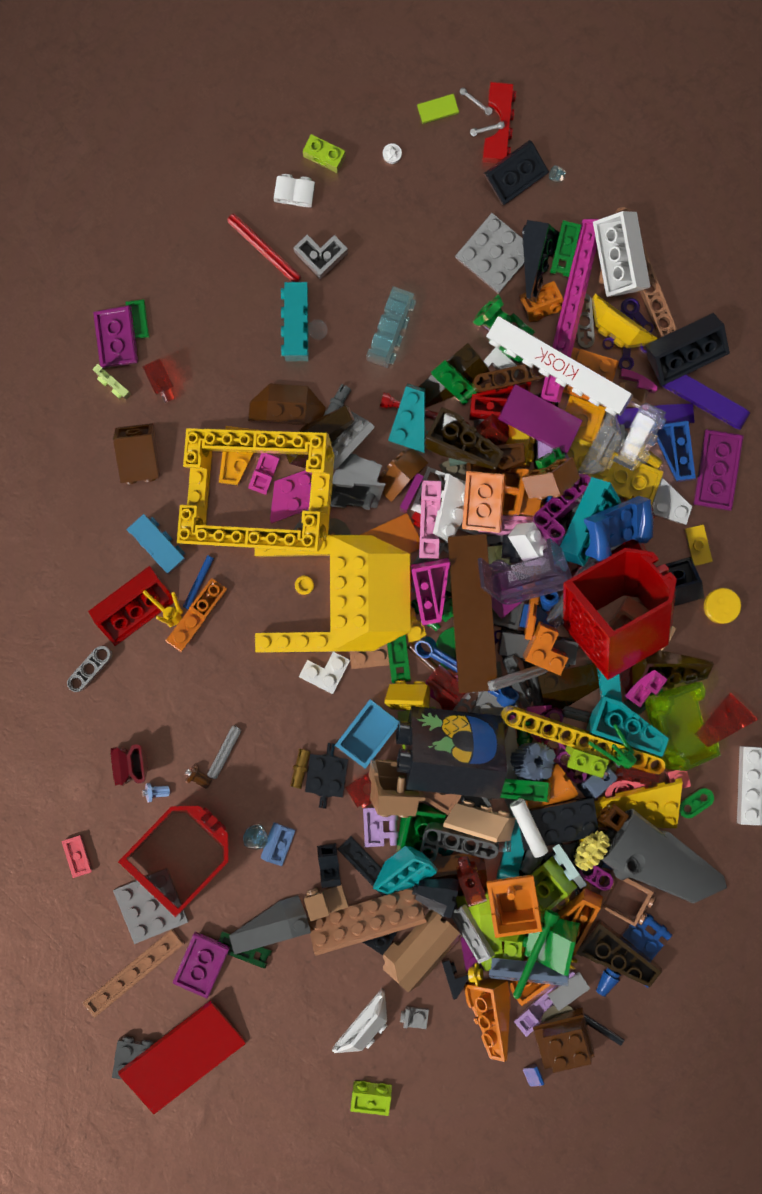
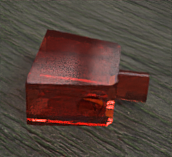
(155, 371)
(471, 881)

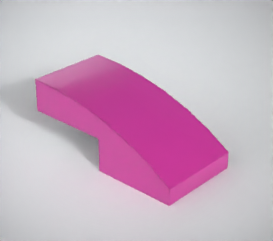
(642, 382)
(264, 473)
(649, 683)
(541, 709)

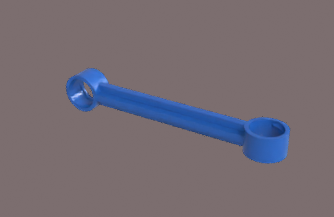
(505, 696)

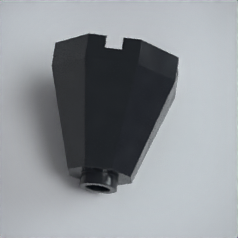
(437, 894)

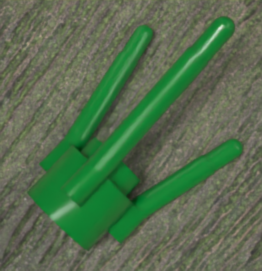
(624, 756)

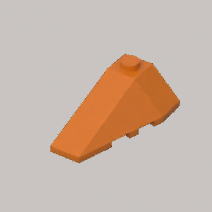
(492, 1012)

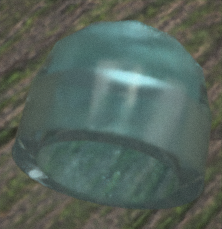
(557, 174)

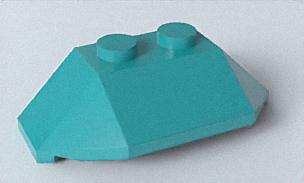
(403, 871)

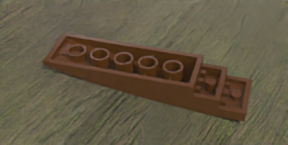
(471, 614)

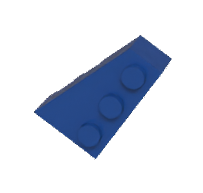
(676, 447)

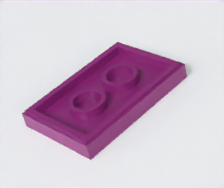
(115, 337)
(201, 964)

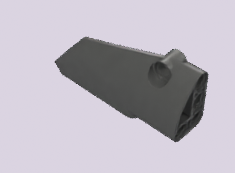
(660, 860)

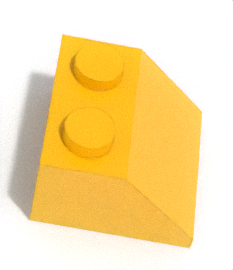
(403, 695)

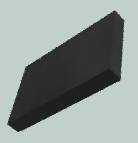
(516, 172)

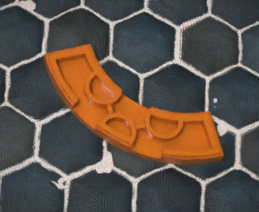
(531, 618)

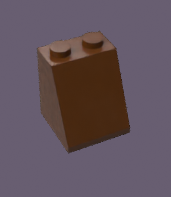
(136, 453)

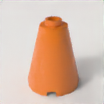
(560, 790)

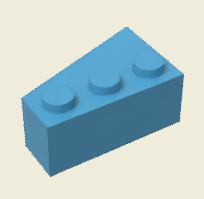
(157, 543)

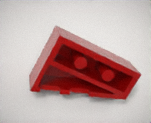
(491, 402)

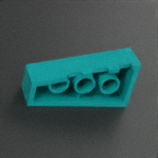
(597, 498)

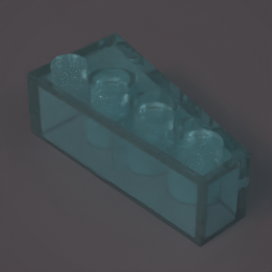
(390, 327)

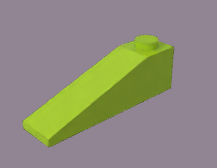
(483, 918)

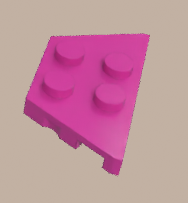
(291, 496)

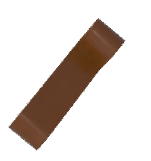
(508, 374)

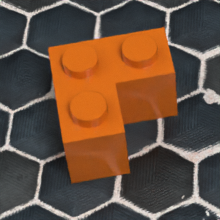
(541, 650)

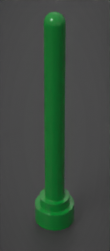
(549, 920)

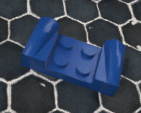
(618, 525)

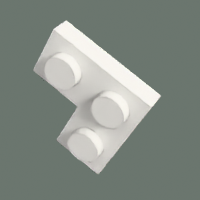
(327, 677)

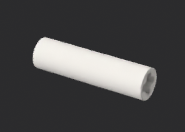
(528, 828)

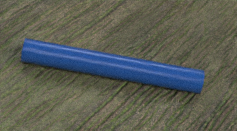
(198, 582)

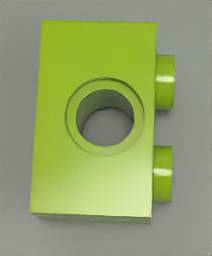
(324, 153)

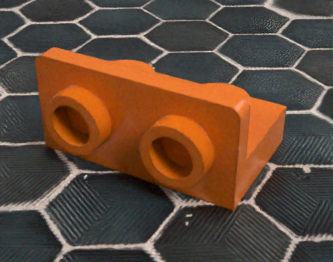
(547, 303)

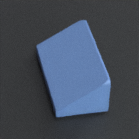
(278, 844)

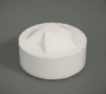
(392, 153)

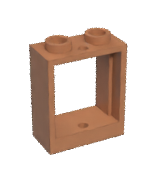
(641, 916)

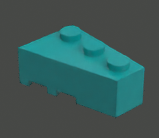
(410, 420)

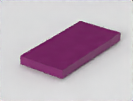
(540, 419)
(718, 470)

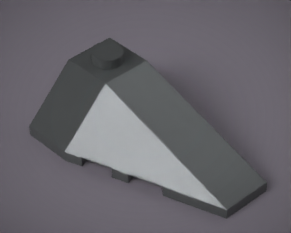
(276, 924)

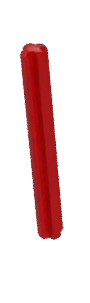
(263, 248)

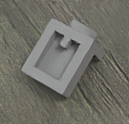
(414, 1017)

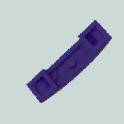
(674, 414)

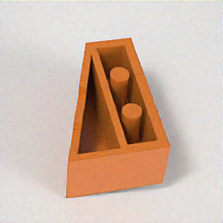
(582, 910)

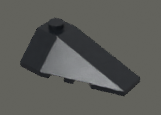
(538, 244)

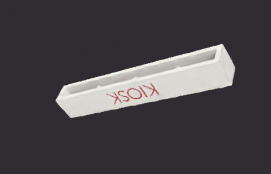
(559, 366)

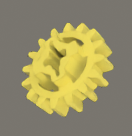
(591, 850)

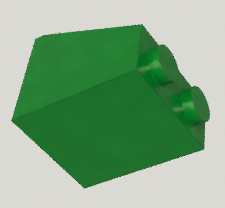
(558, 946)

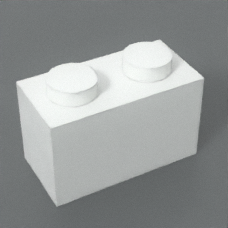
(527, 541)

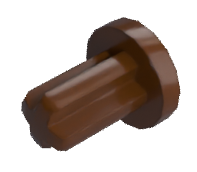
(197, 777)

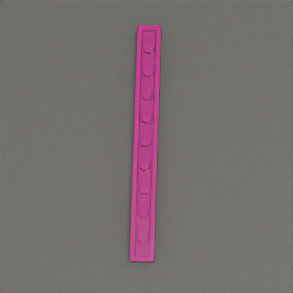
(572, 303)

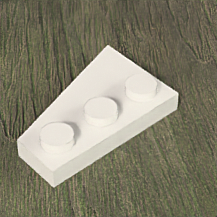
(451, 511)

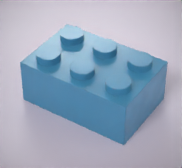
(367, 733)

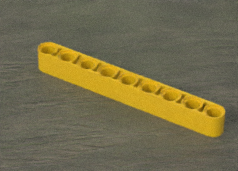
(574, 737)

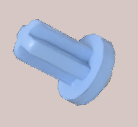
(151, 792)

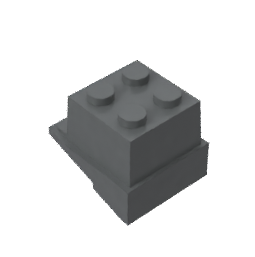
(356, 483)

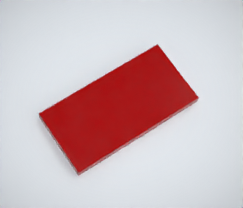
(181, 1057)

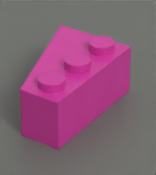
(430, 588)

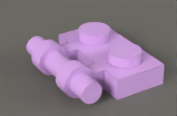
(373, 828)

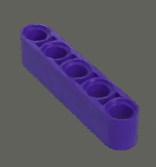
(709, 401)

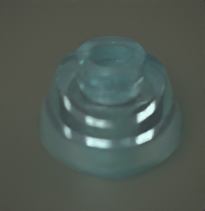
(255, 837)

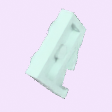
(571, 872)

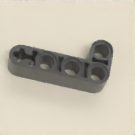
(459, 845)

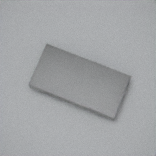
(564, 995)

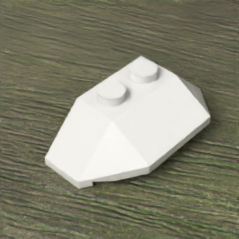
(365, 1026)

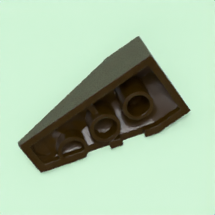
(458, 440)
(568, 687)

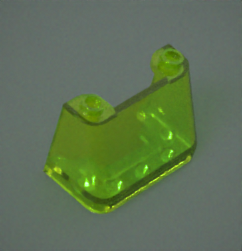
(678, 718)

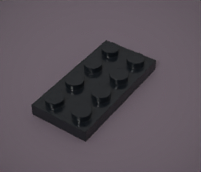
(564, 821)

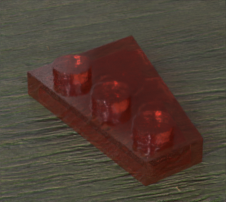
(724, 721)

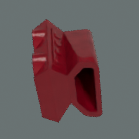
(129, 764)

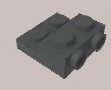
(126, 1051)

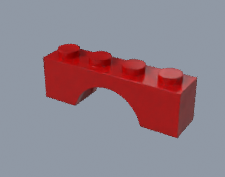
(500, 99)

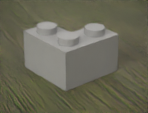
(320, 259)

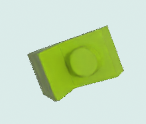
(513, 947)

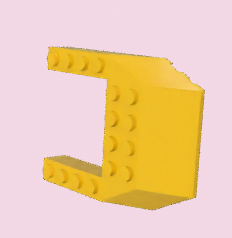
(366, 597)

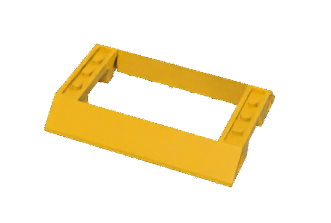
(198, 457)

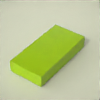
(438, 108)

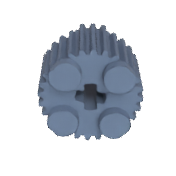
(533, 761)

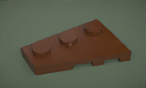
(513, 457)

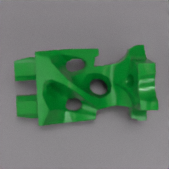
(490, 312)

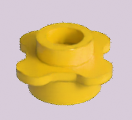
(475, 974)

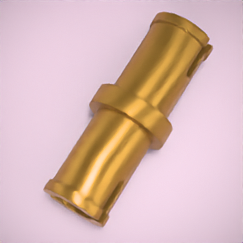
(300, 768)

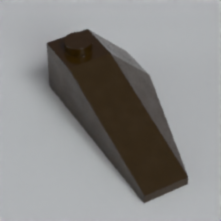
(467, 363)
(332, 423)
(674, 667)

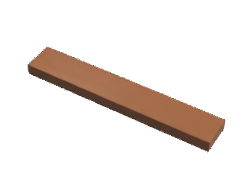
(133, 973)

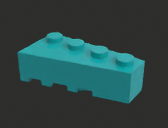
(295, 321)

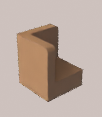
(639, 395)

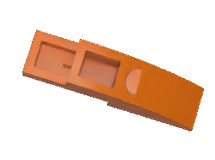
(196, 615)

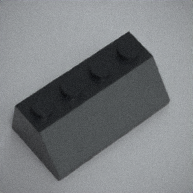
(688, 348)

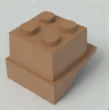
(390, 792)

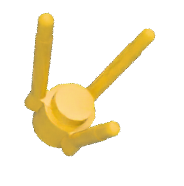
(170, 615)

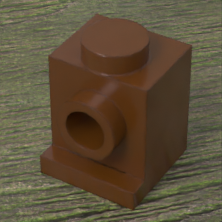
(609, 815)

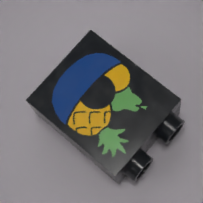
(452, 752)

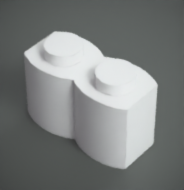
(294, 191)

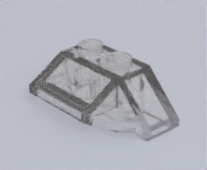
(602, 448)

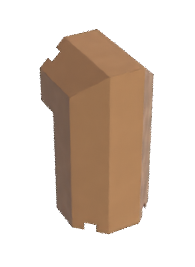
(420, 951)

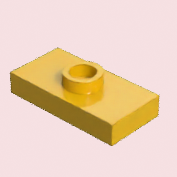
(698, 545)

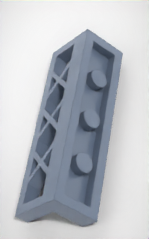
(512, 970)

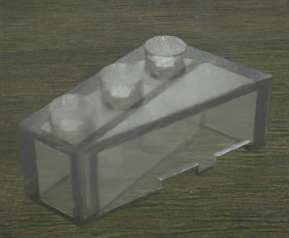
(641, 437)

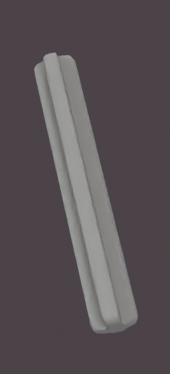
(516, 677)

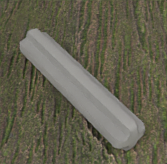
(224, 752)

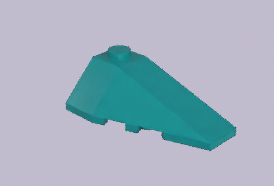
(633, 727)

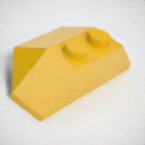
(619, 326)

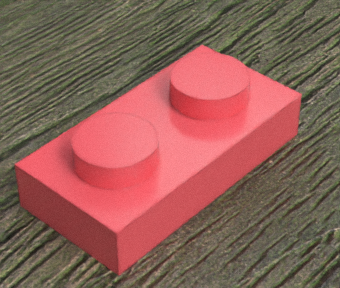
(76, 856)

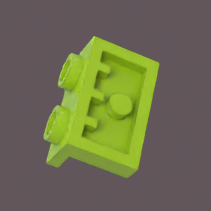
(586, 762)
(371, 1098)

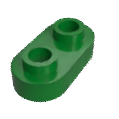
(695, 803)

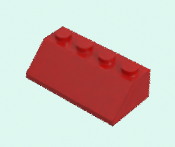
(129, 608)

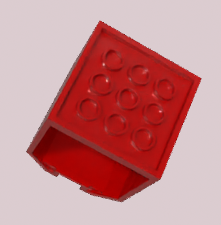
(628, 574)
(208, 823)

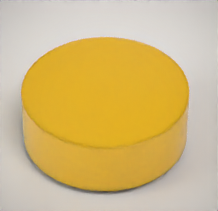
(304, 585)

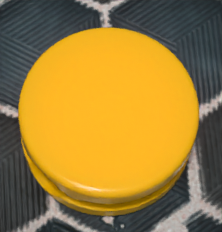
(722, 605)

